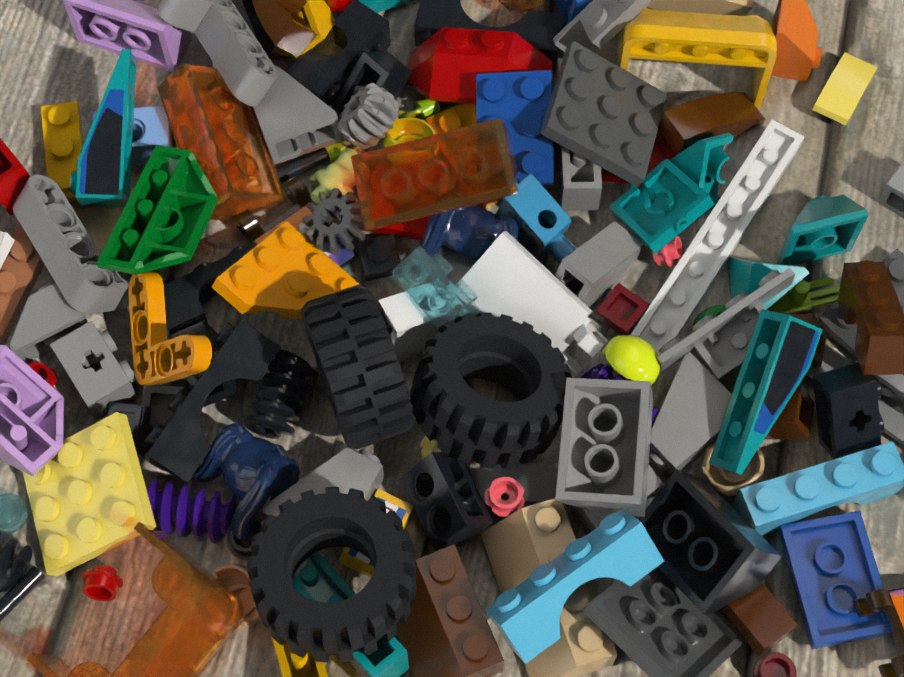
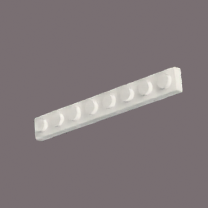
(718, 236)

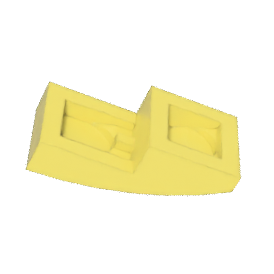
(845, 88)

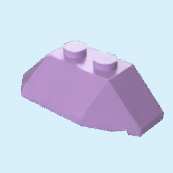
(28, 415)

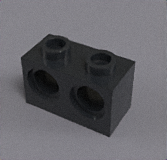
(446, 500)

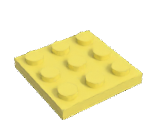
(89, 495)

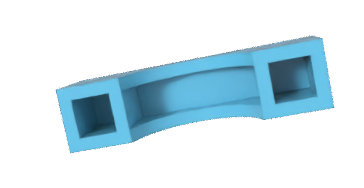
(848, 479)
(532, 610)

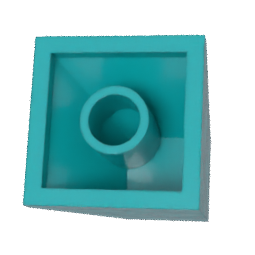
(823, 230)

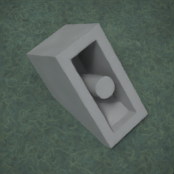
(44, 321)

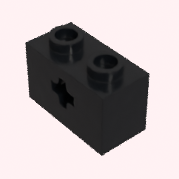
(847, 410)

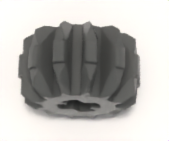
(332, 234)

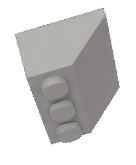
(605, 445)

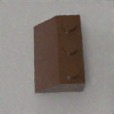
(446, 623)

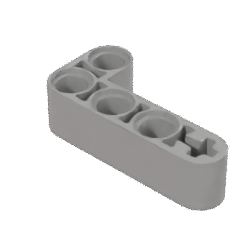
(227, 43)
(68, 249)

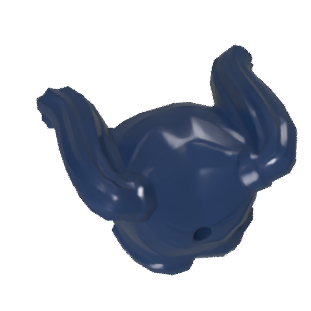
(466, 231)
(250, 469)

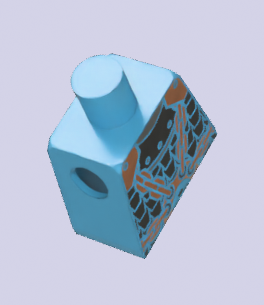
(538, 219)

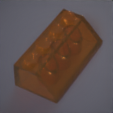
(223, 140)
(435, 174)

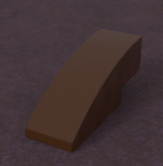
(284, 24)
(708, 118)
(760, 619)

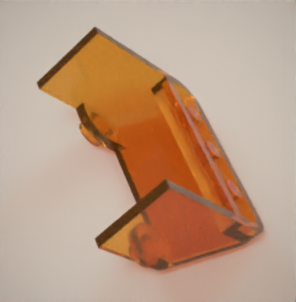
(184, 636)

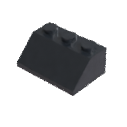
(706, 543)

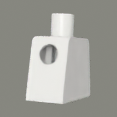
(406, 324)

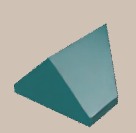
(704, 161)
(746, 275)

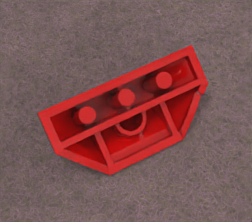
(449, 60)

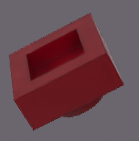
(621, 310)

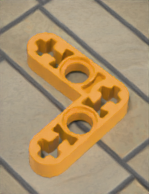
(154, 356)

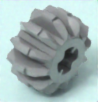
(368, 116)

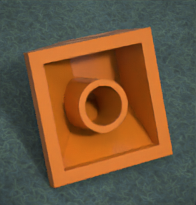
(796, 40)

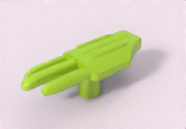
(799, 298)

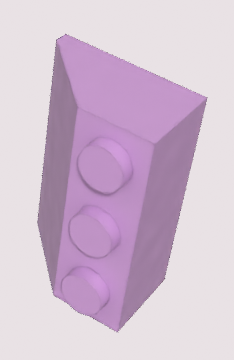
(131, 26)

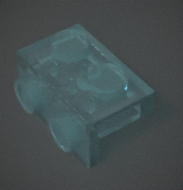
(433, 288)

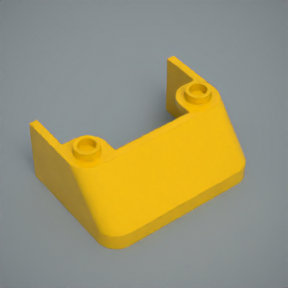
(702, 39)

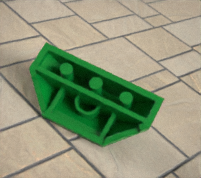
(162, 215)

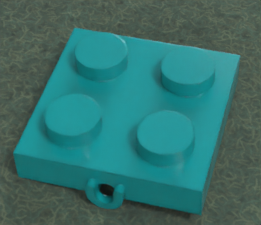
(661, 206)

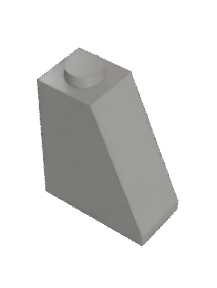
(295, 120)
(599, 264)
(687, 418)
(344, 470)

